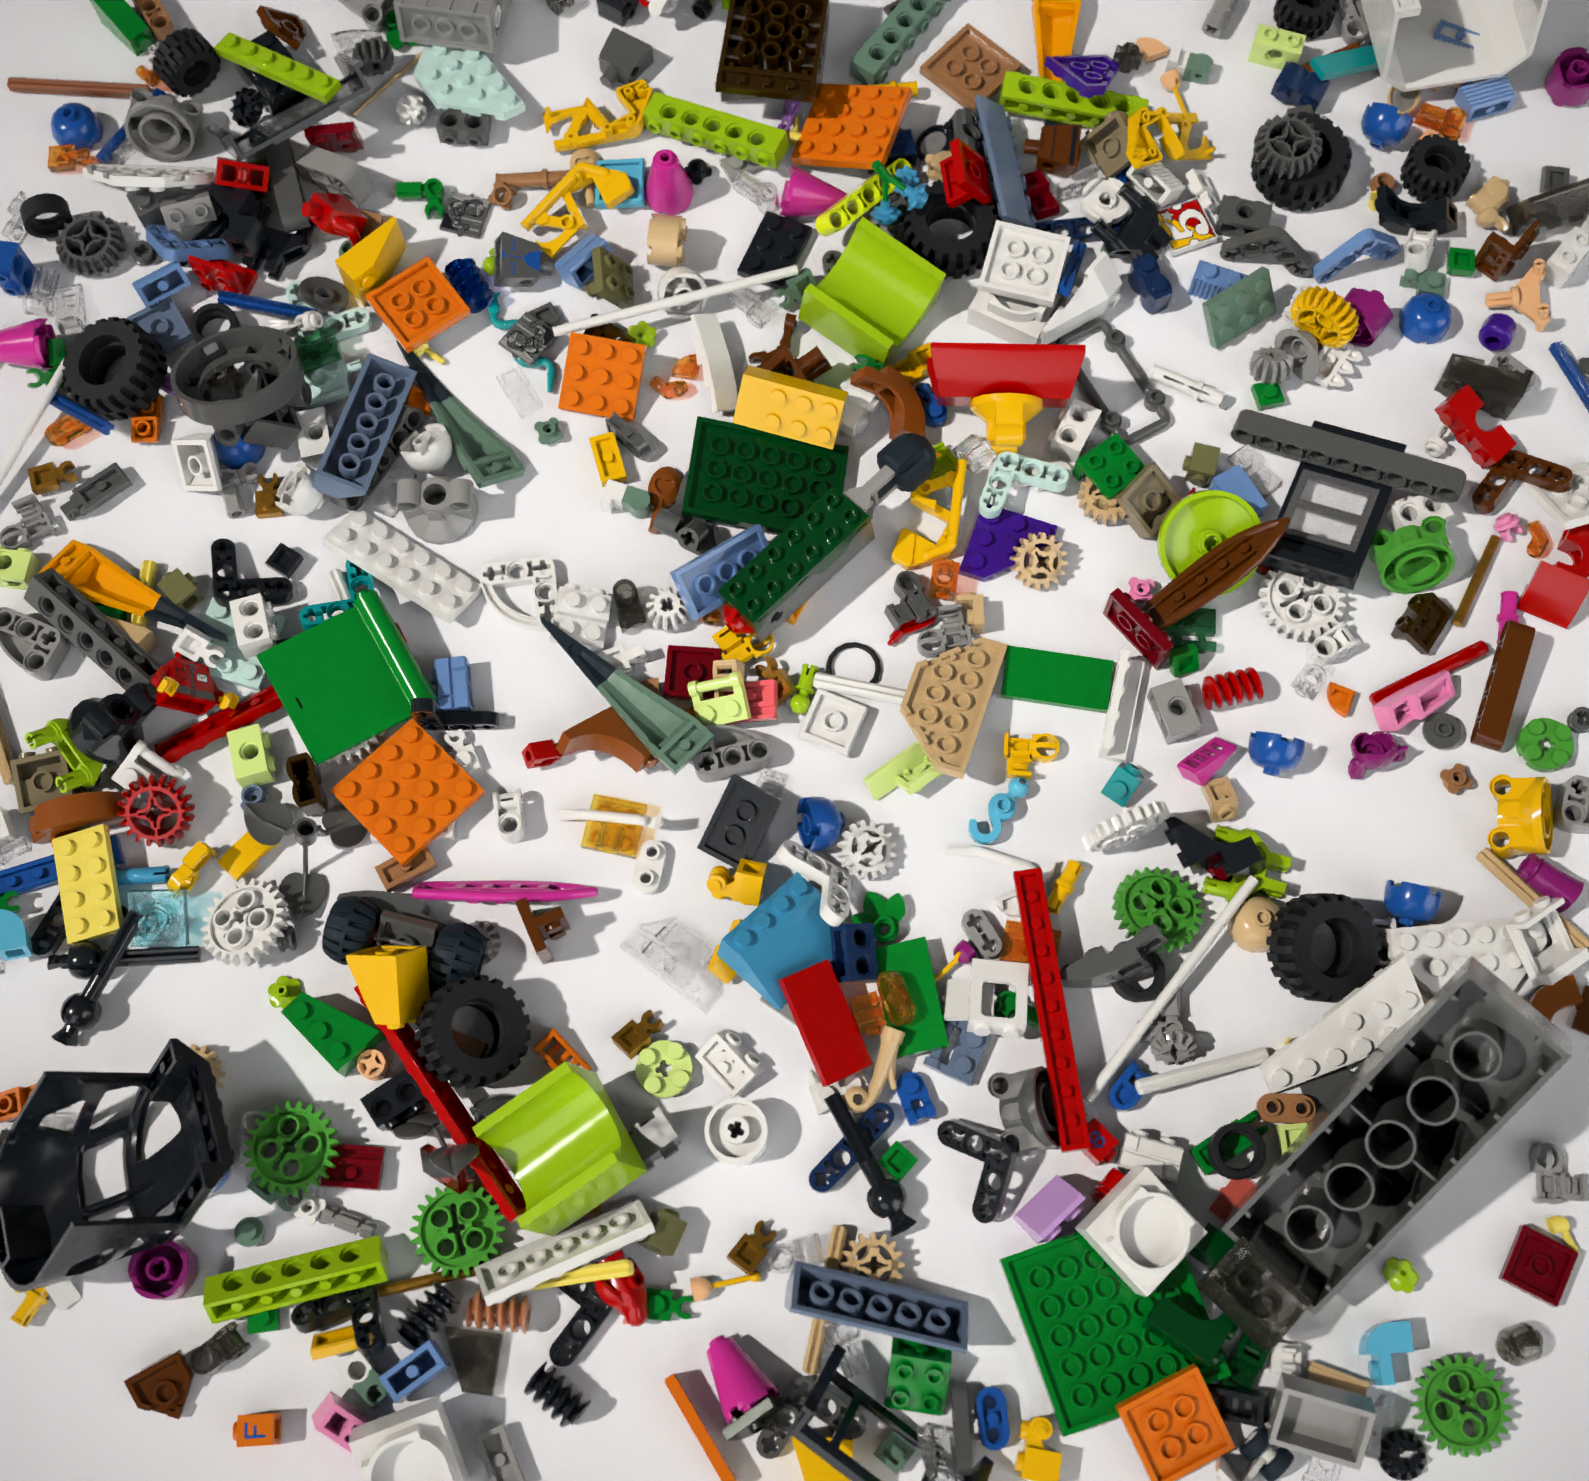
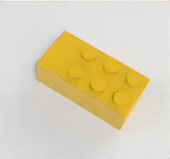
(790, 407)

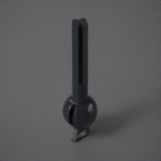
(86, 955)
(83, 1009)
(886, 1195)

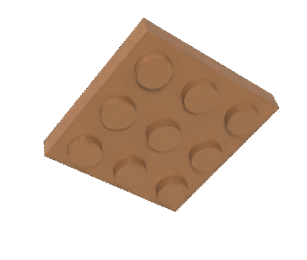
(969, 67)

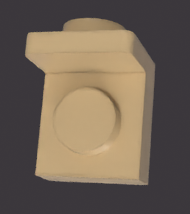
(975, 610)
(1221, 799)

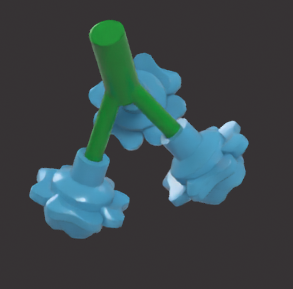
(906, 183)

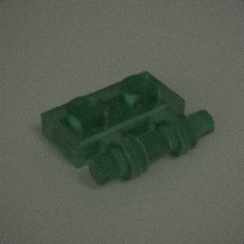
(321, 353)
(1198, 624)

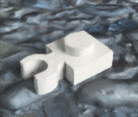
(1201, 186)
(196, 644)
(462, 754)

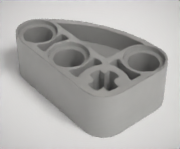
(335, 174)
(35, 648)
(730, 742)
(1573, 798)

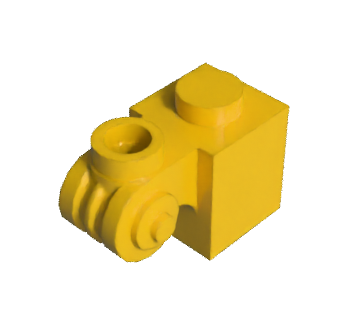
(743, 887)
(1035, 1461)

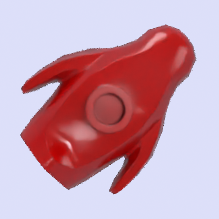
(625, 1293)

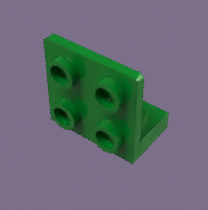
(1109, 466)
(917, 1377)

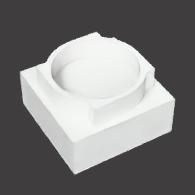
(1010, 318)
(1141, 1230)
(409, 1446)

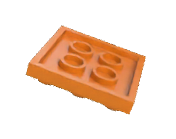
(417, 304)
(602, 376)
(1175, 1425)

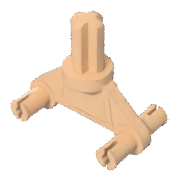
(1525, 297)

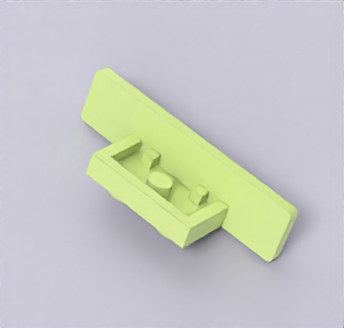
(907, 770)

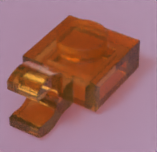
(65, 157)

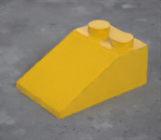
(372, 260)

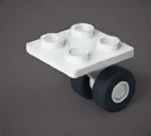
(1264, 1458)

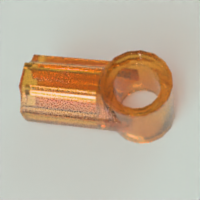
(1447, 122)

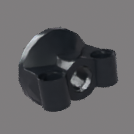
(110, 725)

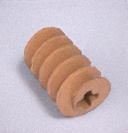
(501, 1313)

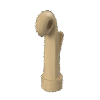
(884, 1068)

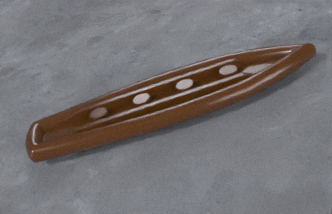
(1214, 572)

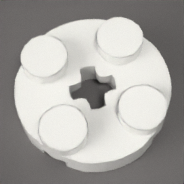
(1094, 209)

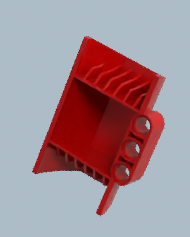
(977, 369)

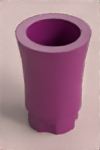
(1550, 880)

